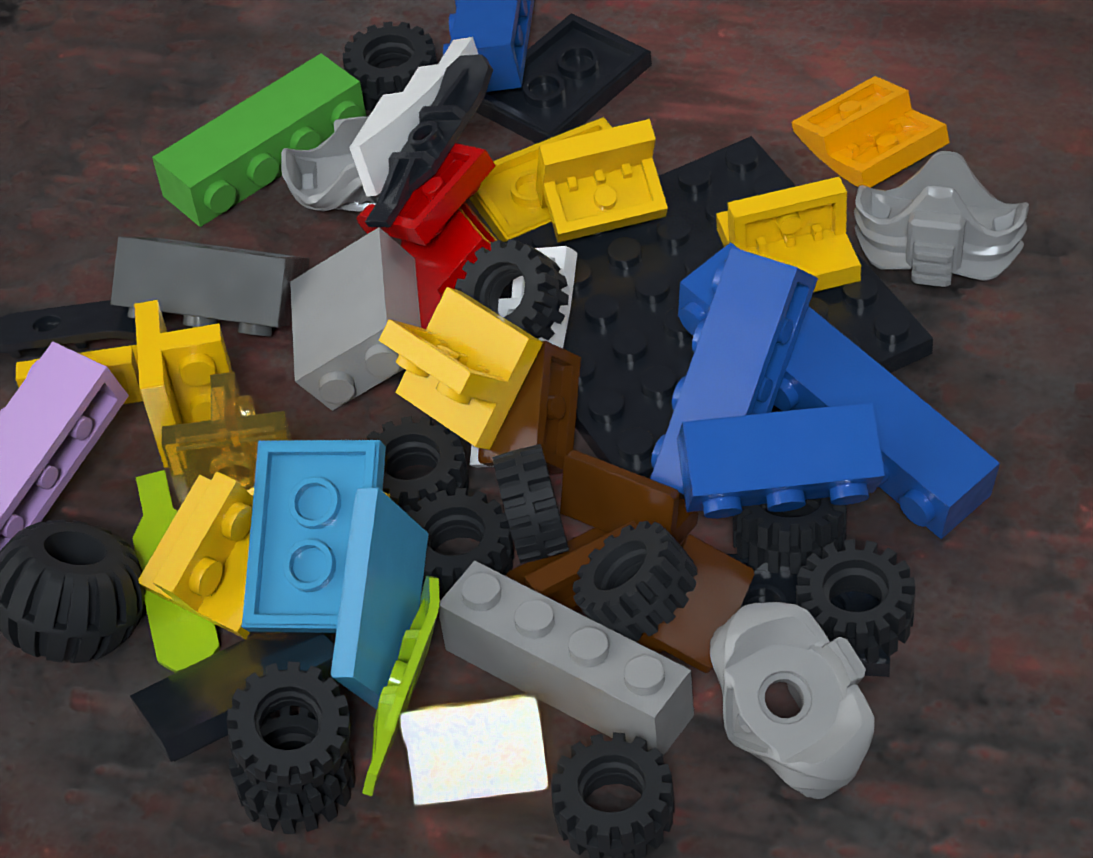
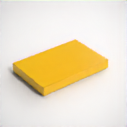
(509, 192)

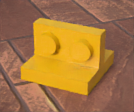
(600, 181)
(798, 228)
(463, 365)
(176, 369)
(206, 553)

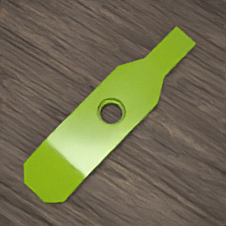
(177, 634)
(402, 681)

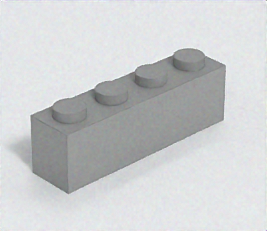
(565, 658)

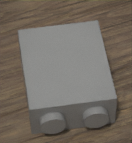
(342, 313)

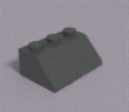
(207, 282)

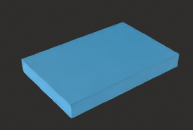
(304, 530)
(377, 593)

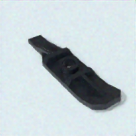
(434, 137)
(64, 325)

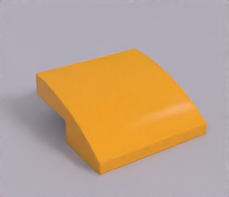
(870, 132)

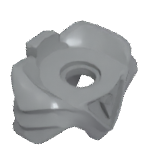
(327, 174)
(940, 225)
(835, 725)

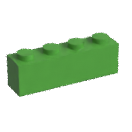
(244, 145)

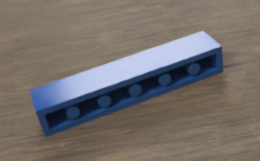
(926, 459)

